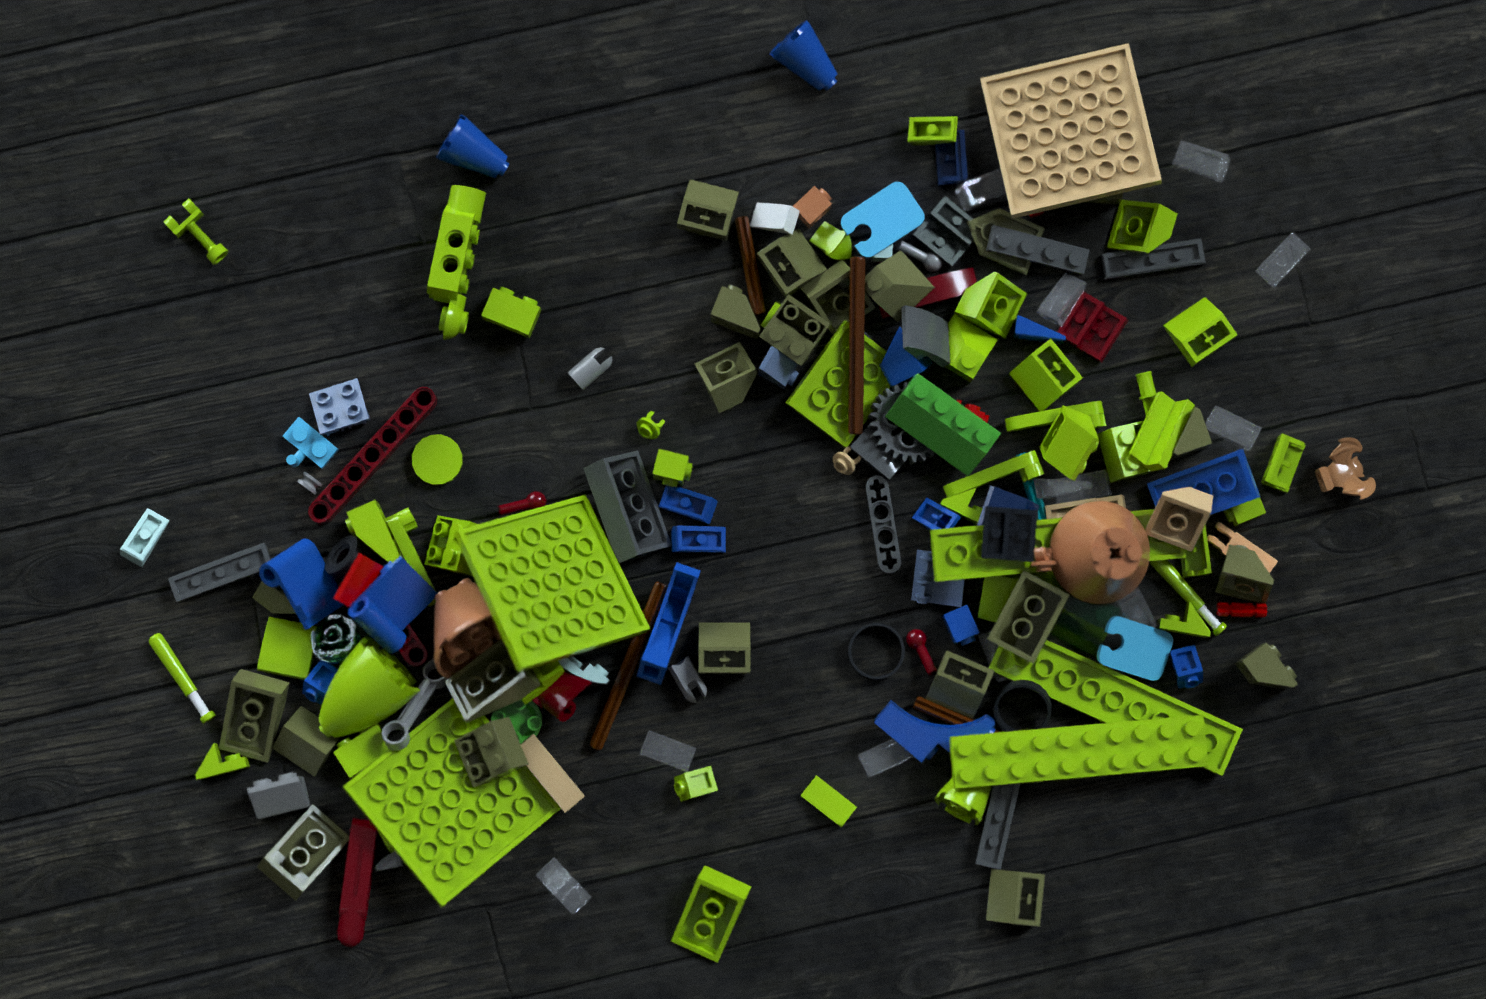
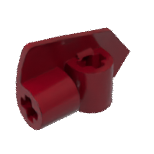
(559, 696)

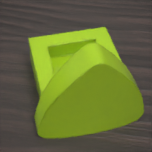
(832, 242)

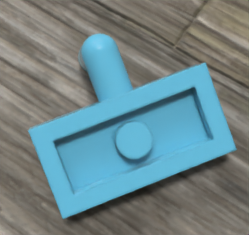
(309, 444)

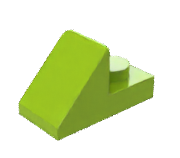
(959, 505)
(1192, 623)
(214, 766)

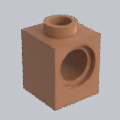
(813, 206)

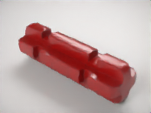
(1241, 609)

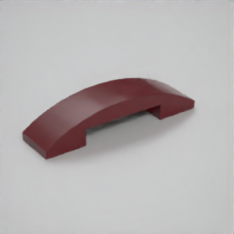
(946, 286)

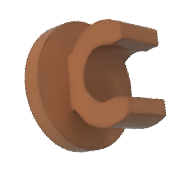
(1043, 559)

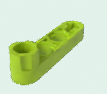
(1043, 418)
(1027, 465)
(400, 525)

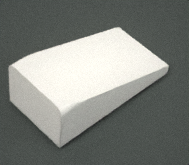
(775, 217)

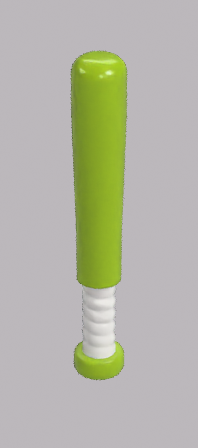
(1178, 583)
(177, 671)

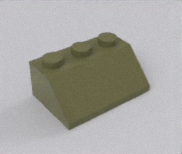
(1029, 616)

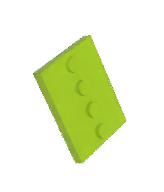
(824, 388)

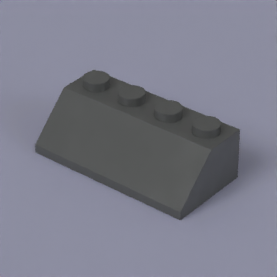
(627, 506)

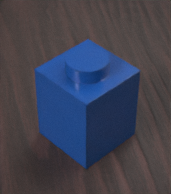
(961, 625)

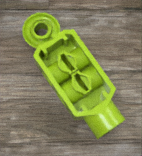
(457, 223)

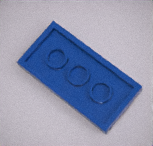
(1224, 477)

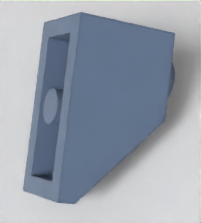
(778, 368)

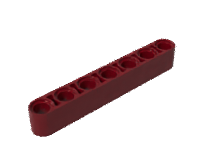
(370, 468)

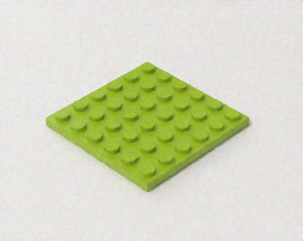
(551, 582)
(434, 814)

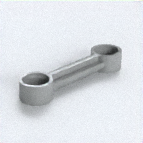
(413, 708)

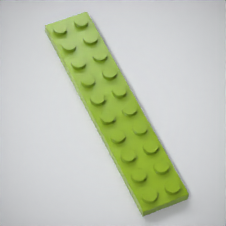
(959, 551)
(1112, 696)
(1078, 751)

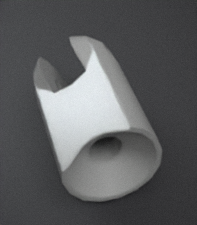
(589, 369)
(688, 678)

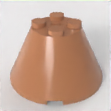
(1099, 552)
(461, 627)

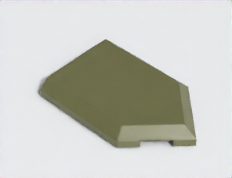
(980, 230)

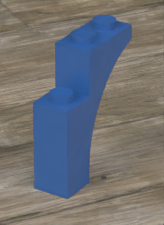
(668, 623)
(922, 736)

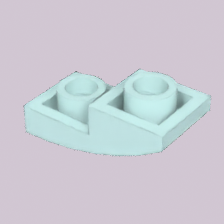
(593, 674)

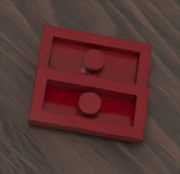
(1092, 327)

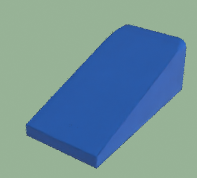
(1033, 331)
(688, 504)
(698, 539)

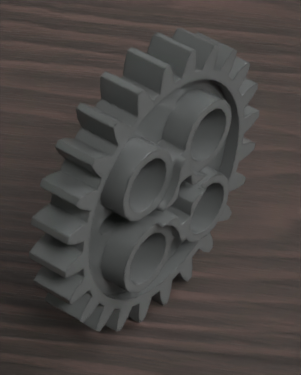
(883, 430)

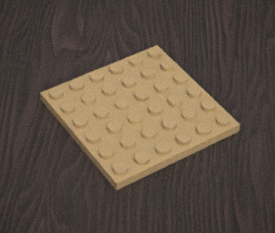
(1070, 131)

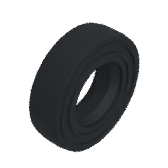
(336, 563)

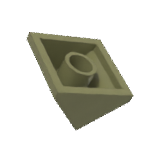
(1194, 436)
(304, 742)

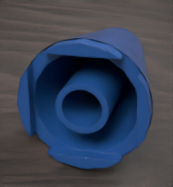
(806, 57)
(472, 150)

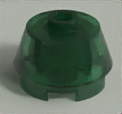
(335, 638)

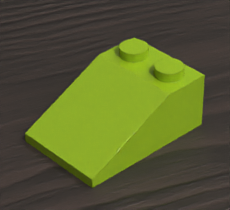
(371, 527)
(711, 913)

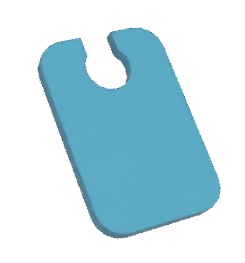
(888, 215)
(1142, 648)

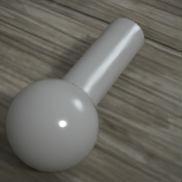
(929, 260)

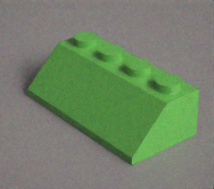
(942, 424)

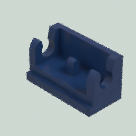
(952, 161)

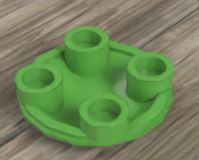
(524, 718)

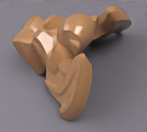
(1345, 472)

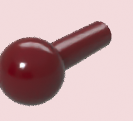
(533, 500)
(916, 640)

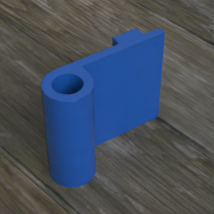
(304, 581)
(392, 604)

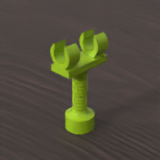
(215, 252)

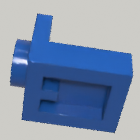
(1187, 666)
(318, 682)

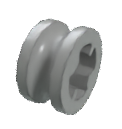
(309, 482)

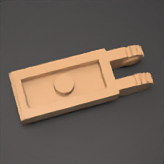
(1237, 539)

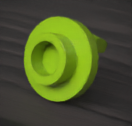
(648, 428)

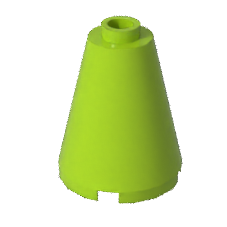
(964, 802)

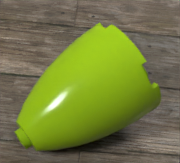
(365, 690)

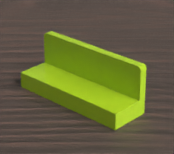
(1161, 431)

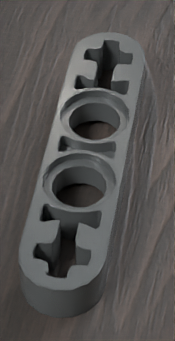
(883, 524)

